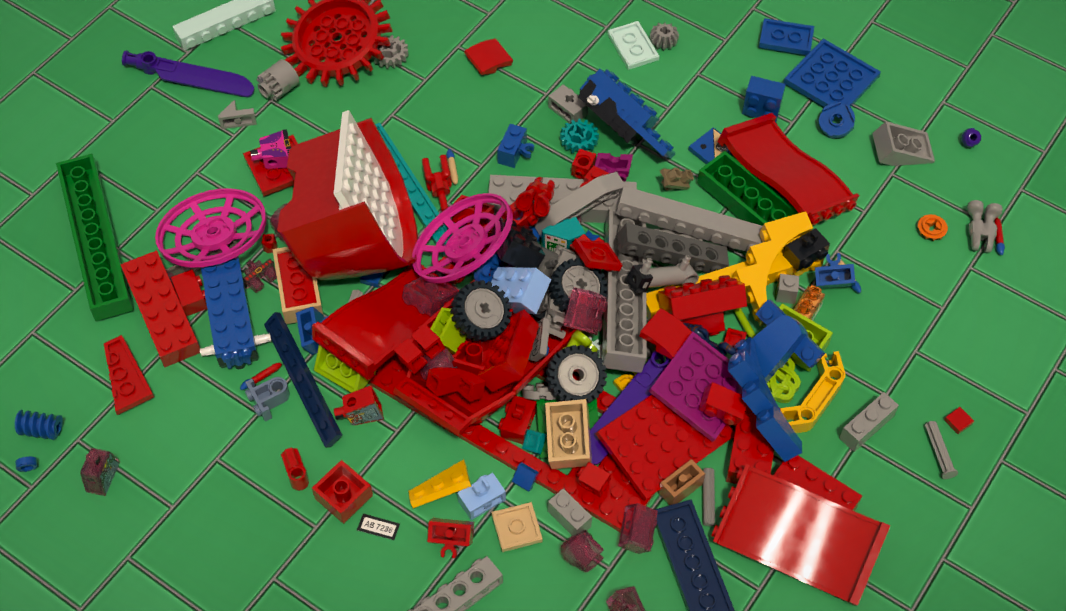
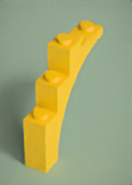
(760, 256)

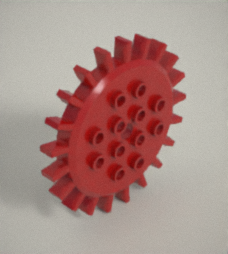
(337, 62)

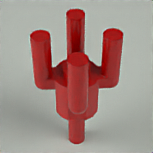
(438, 182)

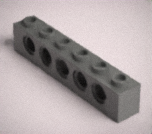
(671, 248)

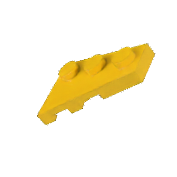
(443, 484)

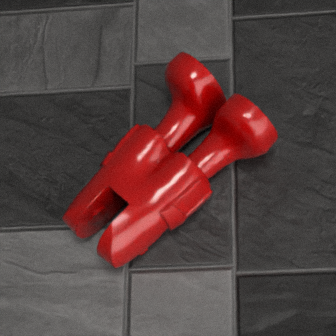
(539, 192)

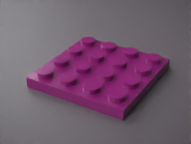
(686, 378)

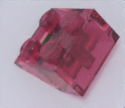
(585, 311)

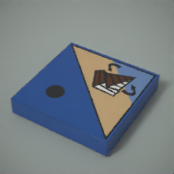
(707, 147)

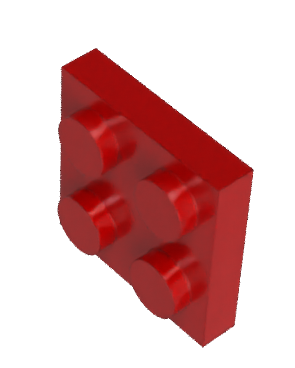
(597, 255)

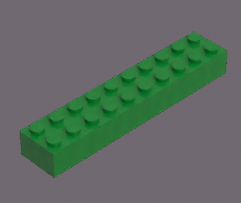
(94, 238)

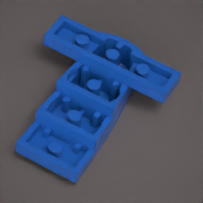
(781, 339)

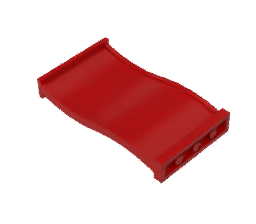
(793, 173)
(371, 326)
(800, 534)

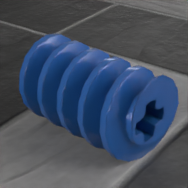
(38, 425)

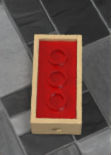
(295, 286)

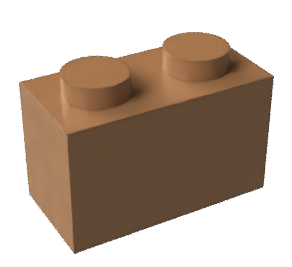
(682, 483)

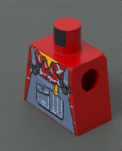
(360, 407)

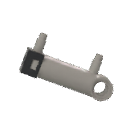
(643, 276)

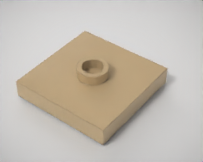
(516, 527)

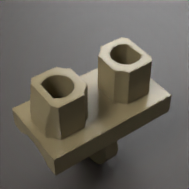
(676, 179)

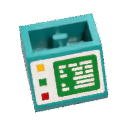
(562, 234)

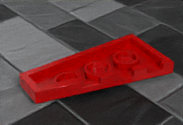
(126, 378)

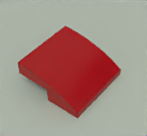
(488, 56)
(666, 333)

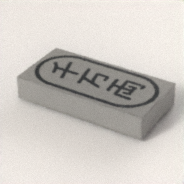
(541, 341)

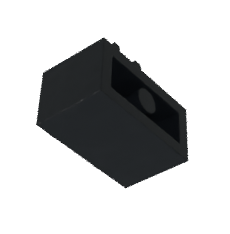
(806, 249)

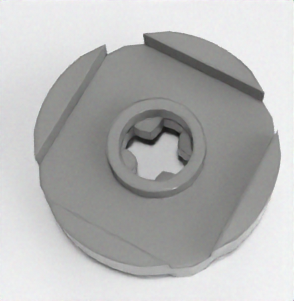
(537, 392)

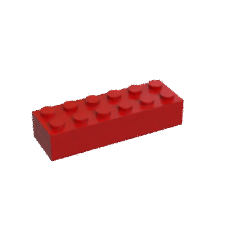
(160, 308)

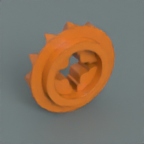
(929, 220)

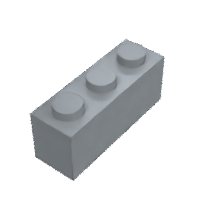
(869, 421)

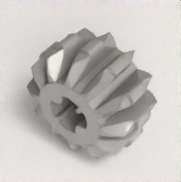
(664, 36)

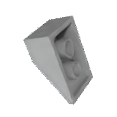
(902, 145)

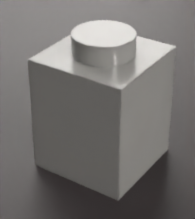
(787, 288)

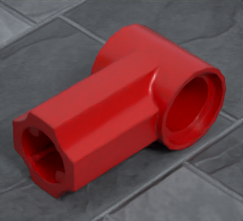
(295, 468)

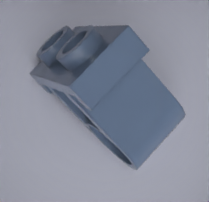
(265, 395)

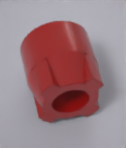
(269, 243)

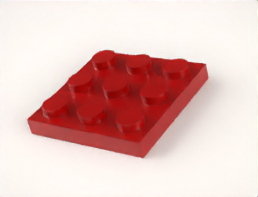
(270, 179)

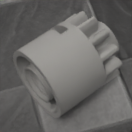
(277, 80)

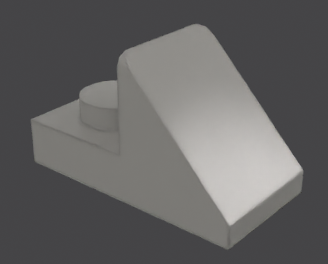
(233, 118)

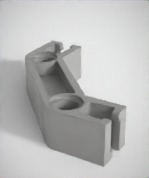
(582, 200)
(553, 313)

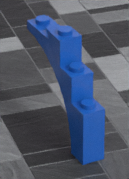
(756, 394)

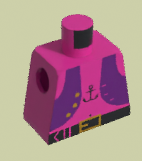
(273, 150)

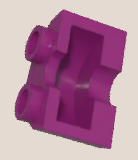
(615, 164)

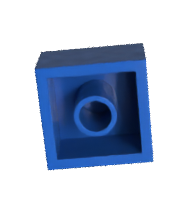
(763, 97)

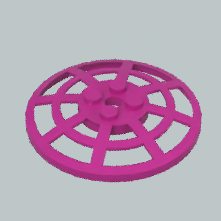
(202, 232)
(464, 242)

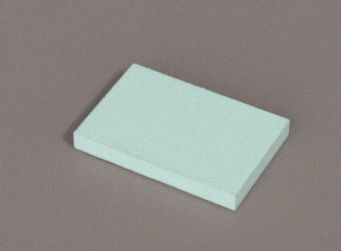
(633, 45)

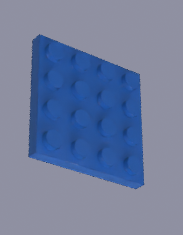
(831, 75)

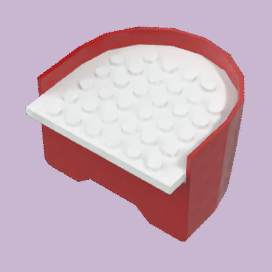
(348, 205)

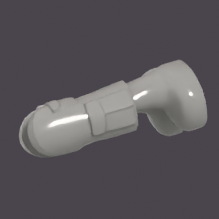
(983, 231)

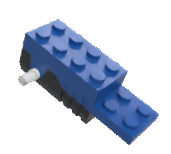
(623, 110)

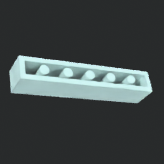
(220, 21)

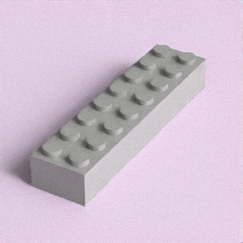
(511, 186)

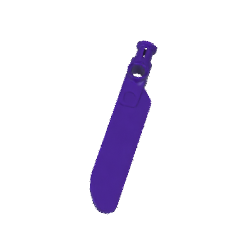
(190, 74)
(632, 395)

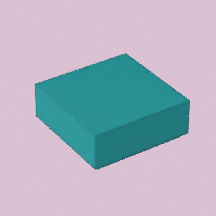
(534, 441)

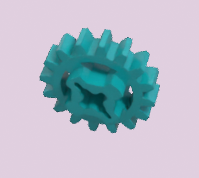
(579, 136)

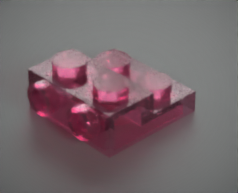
(428, 296)

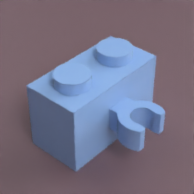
(481, 496)

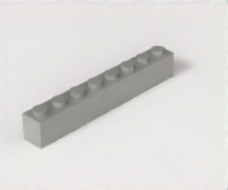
(688, 219)

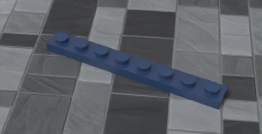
(303, 380)

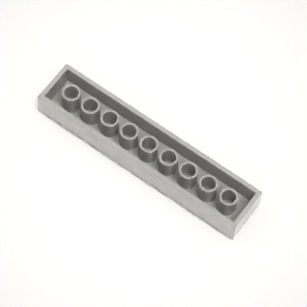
(625, 308)

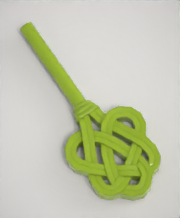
(786, 376)

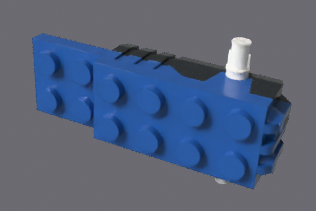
(229, 316)

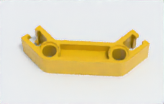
(819, 396)

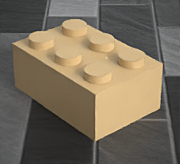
(568, 434)

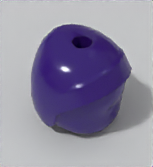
(971, 137)

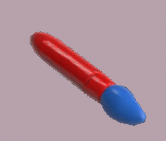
(999, 238)
(263, 374)

